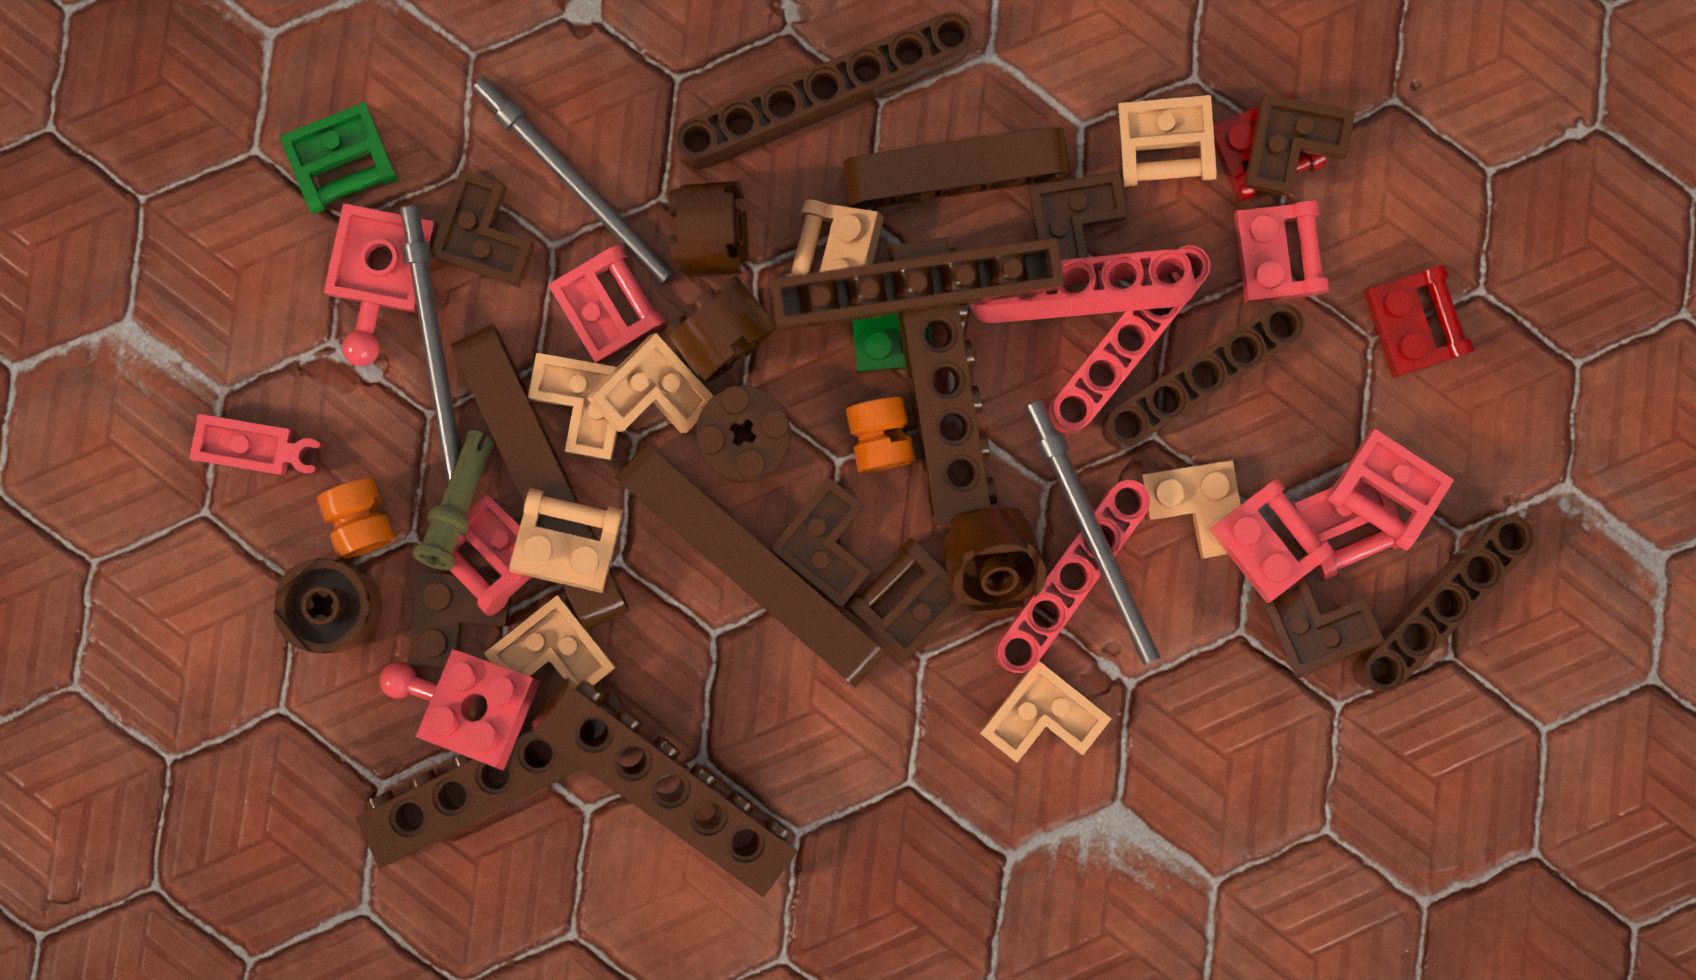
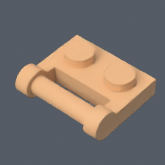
(1165, 126)
(850, 239)
(560, 555)

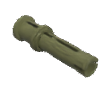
(449, 518)

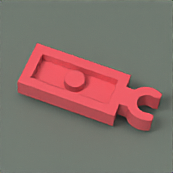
(250, 446)

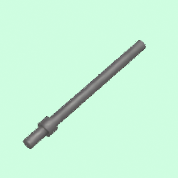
(513, 118)
(418, 254)
(1054, 447)

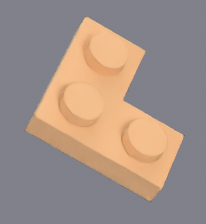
(650, 376)
(569, 384)
(1201, 490)
(554, 637)
(1041, 702)

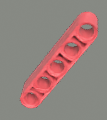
(1100, 294)
(1115, 358)
(1065, 600)

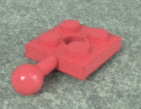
(353, 279)
(447, 716)

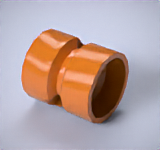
(880, 434)
(356, 518)

